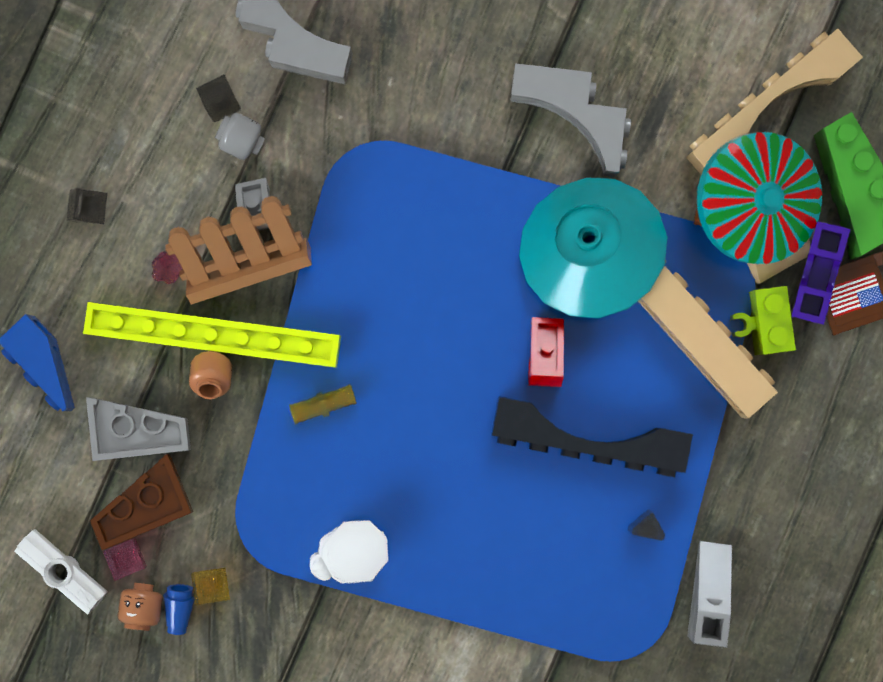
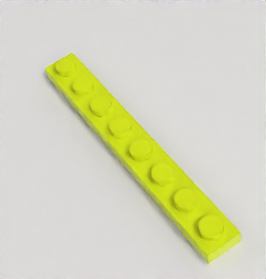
(212, 334)

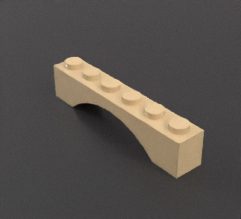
(823, 65)

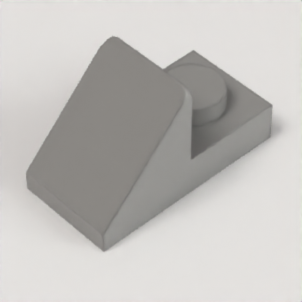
(250, 196)

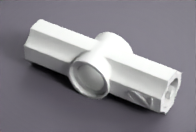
(44, 558)

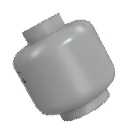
(239, 136)

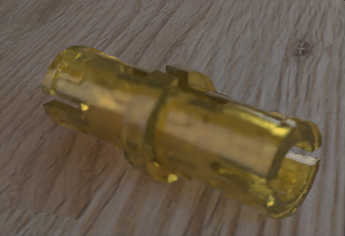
(322, 404)

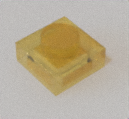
(210, 586)

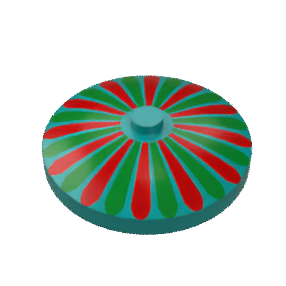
(759, 198)

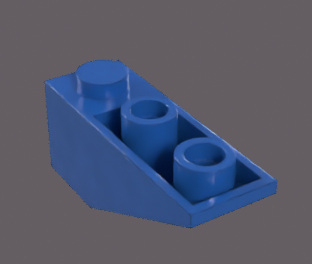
(38, 354)

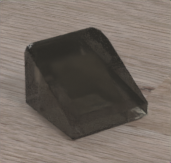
(218, 98)
(86, 206)

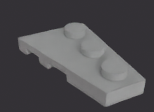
(133, 431)

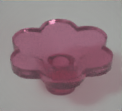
(166, 268)

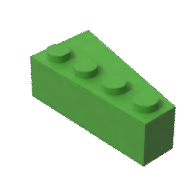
(855, 182)

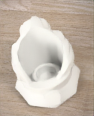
(350, 553)

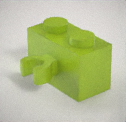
(768, 321)

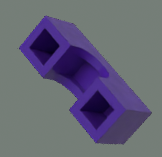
(820, 272)

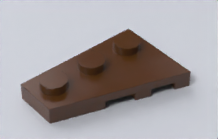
(145, 505)

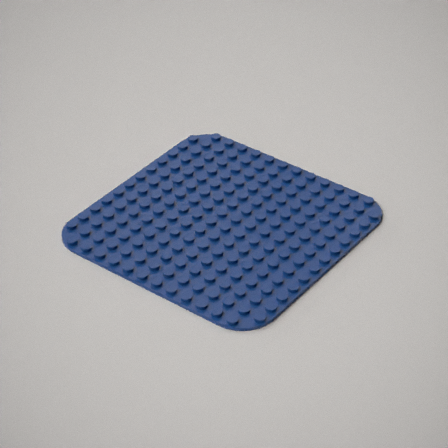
(435, 327)

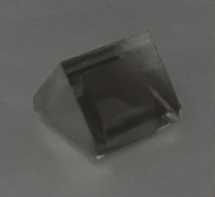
(647, 526)

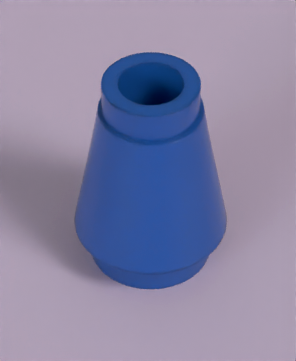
(178, 608)

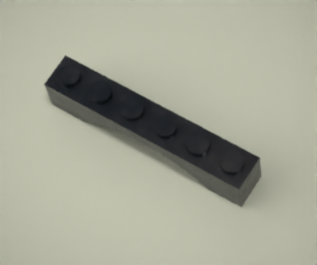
(656, 448)

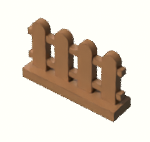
(245, 267)

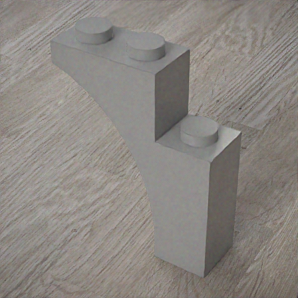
(292, 45)
(568, 95)

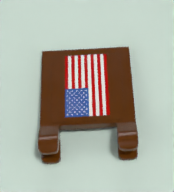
(856, 295)

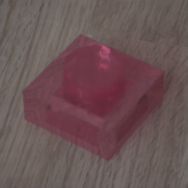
(124, 559)

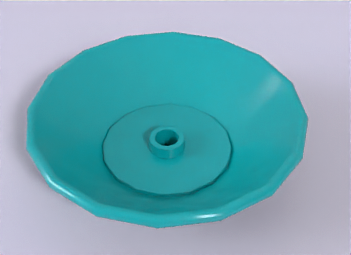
(597, 275)

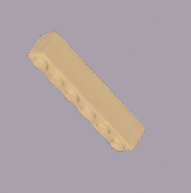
(708, 344)

